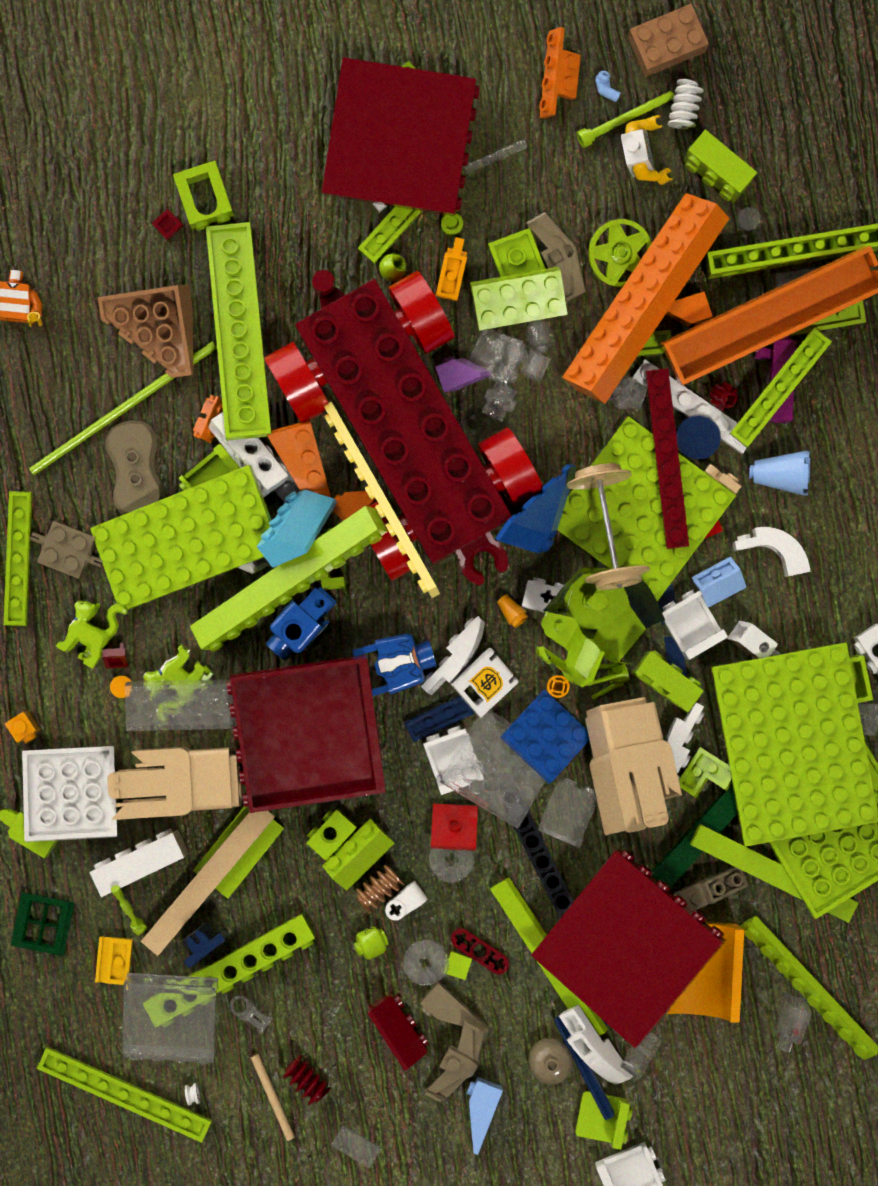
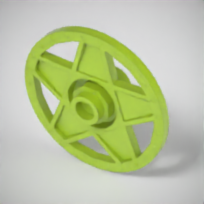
(619, 251)

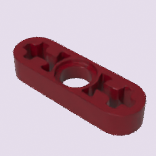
(497, 954)

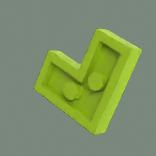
(705, 767)

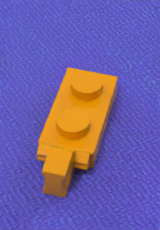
(452, 271)

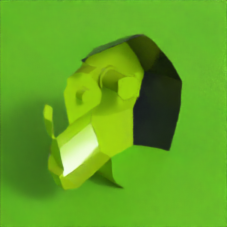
(596, 624)

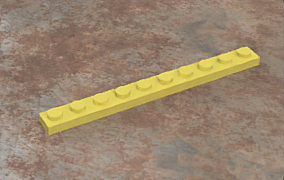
(383, 507)

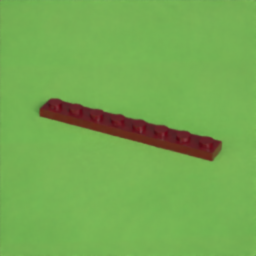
(667, 458)

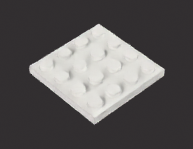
(68, 794)

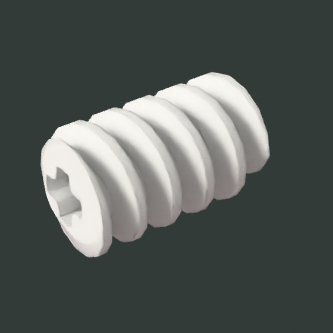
(684, 104)

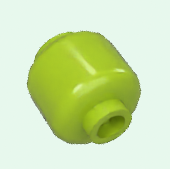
(371, 943)

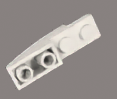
(463, 649)
(681, 733)
(591, 1049)

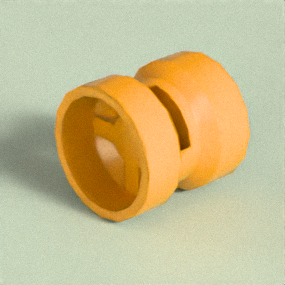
(557, 689)

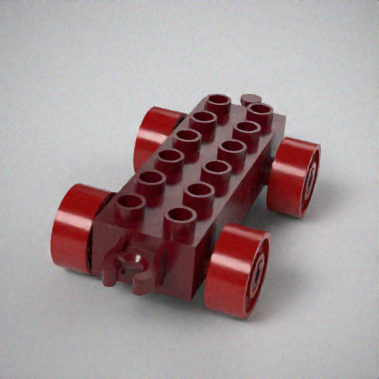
(405, 421)

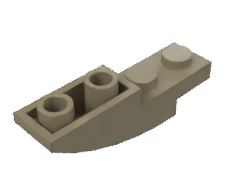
(713, 888)

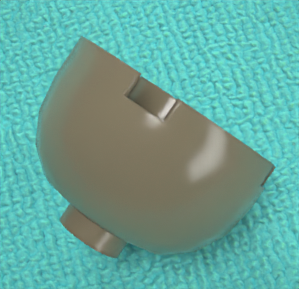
(550, 1061)

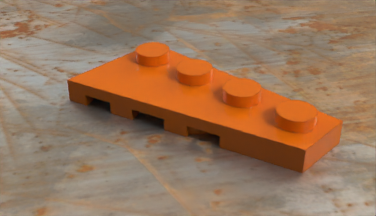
(301, 456)

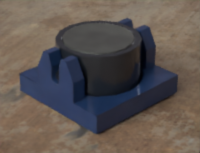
(202, 942)

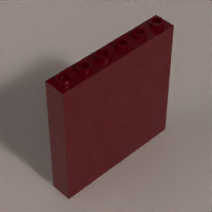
(400, 136)
(306, 734)
(628, 947)

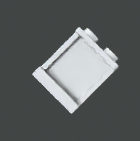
(692, 625)
(442, 751)
(630, 1168)

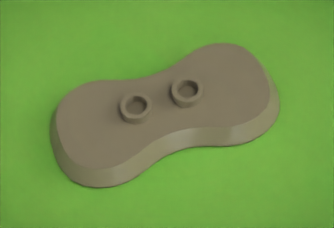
(133, 452)

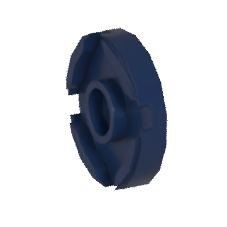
(698, 436)

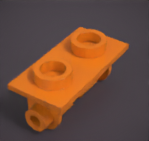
(211, 408)

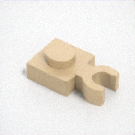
(728, 481)

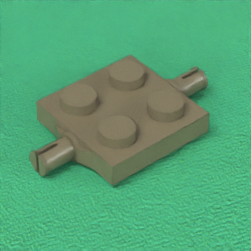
(66, 549)

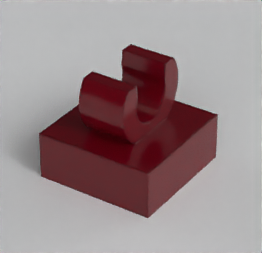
(115, 657)

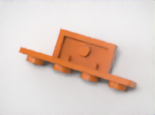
(559, 75)

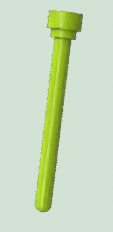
(587, 136)

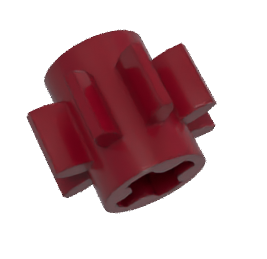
(723, 396)

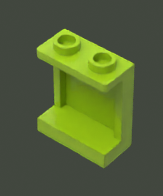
(211, 467)

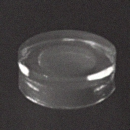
(749, 219)

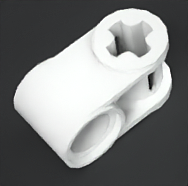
(408, 898)

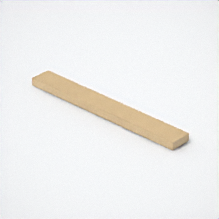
(206, 880)

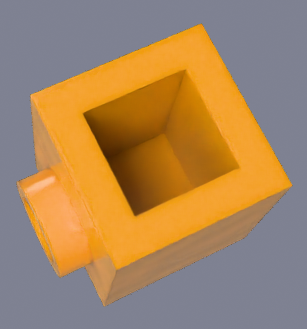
(23, 727)

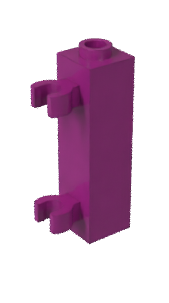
(779, 354)

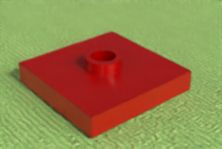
(454, 827)

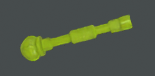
(136, 924)

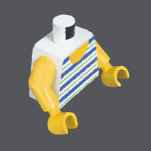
(638, 151)

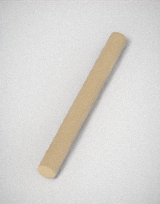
(272, 1096)

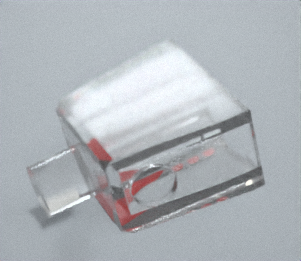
(792, 1021)

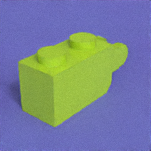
(16, 832)

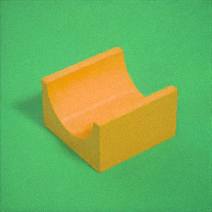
(718, 986)

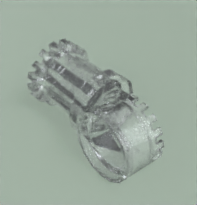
(250, 1011)

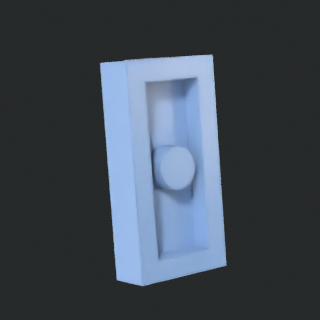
(719, 581)

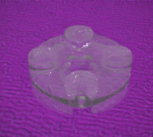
(451, 873)
(413, 965)

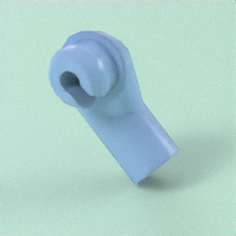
(604, 88)

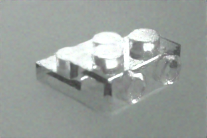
(499, 355)

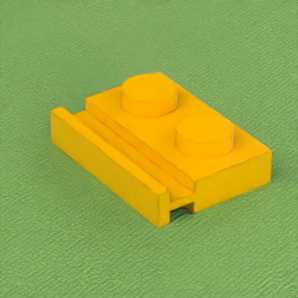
(113, 960)

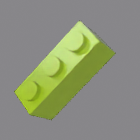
(358, 854)

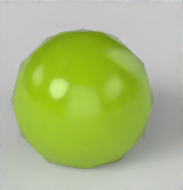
(392, 267)

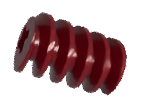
(305, 1080)

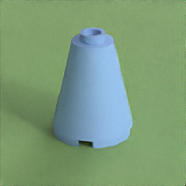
(783, 472)

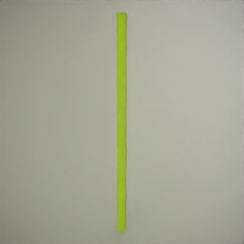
(111, 416)

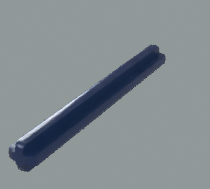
(587, 1074)

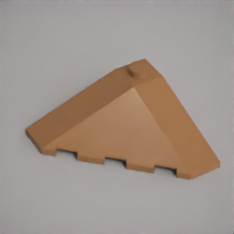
(157, 322)

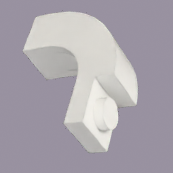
(784, 545)

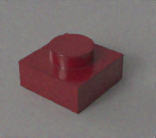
(167, 224)

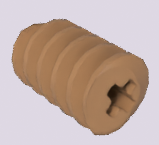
(378, 889)

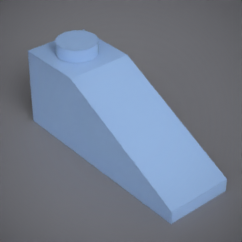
(482, 1103)

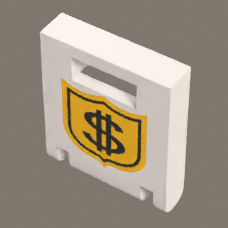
(488, 678)

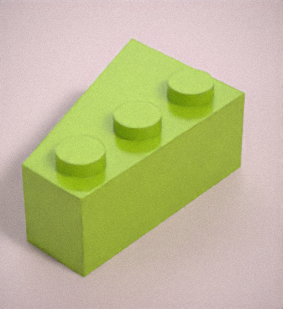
(668, 680)

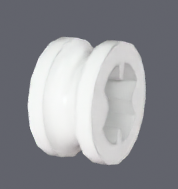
(192, 1094)

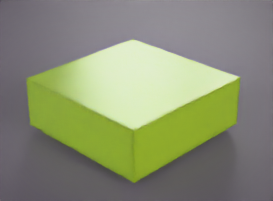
(458, 965)

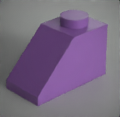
(459, 373)

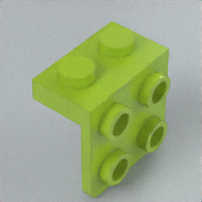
(593, 1125)

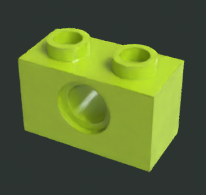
(324, 846)

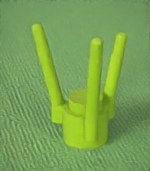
(617, 675)

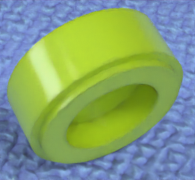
(452, 224)

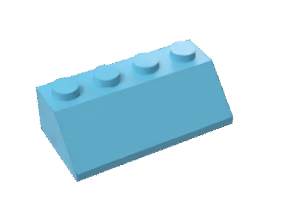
(295, 526)

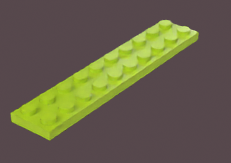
(238, 331)

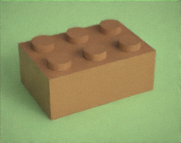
(668, 40)

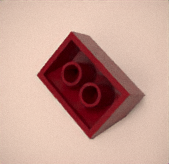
(398, 1030)

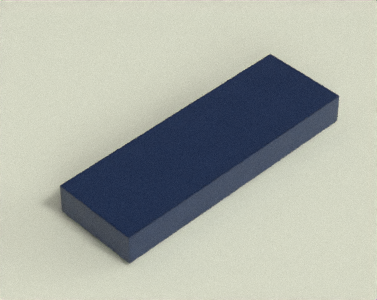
(438, 718)

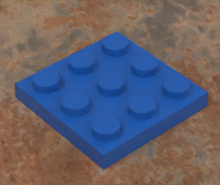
(546, 736)

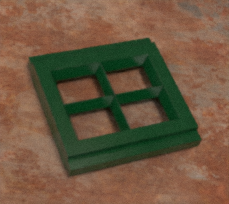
(62, 927)

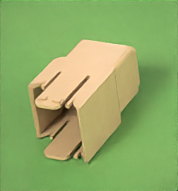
(630, 766)
(189, 781)

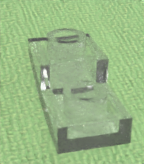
(638, 1058)

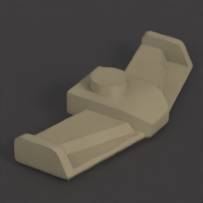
(559, 253)
(458, 1062)

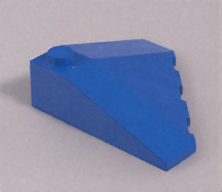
(541, 516)

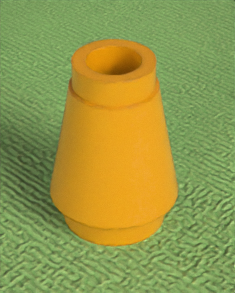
(512, 611)

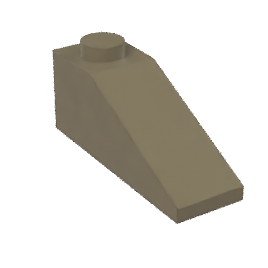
(447, 1007)

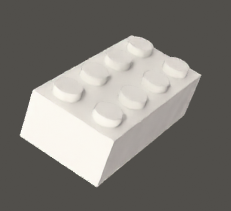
(139, 863)

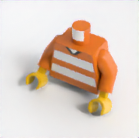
(19, 301)

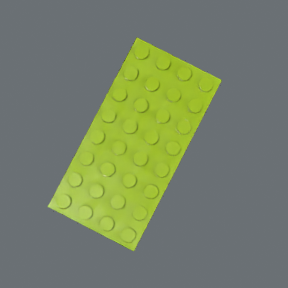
(183, 538)

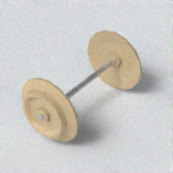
(598, 477)

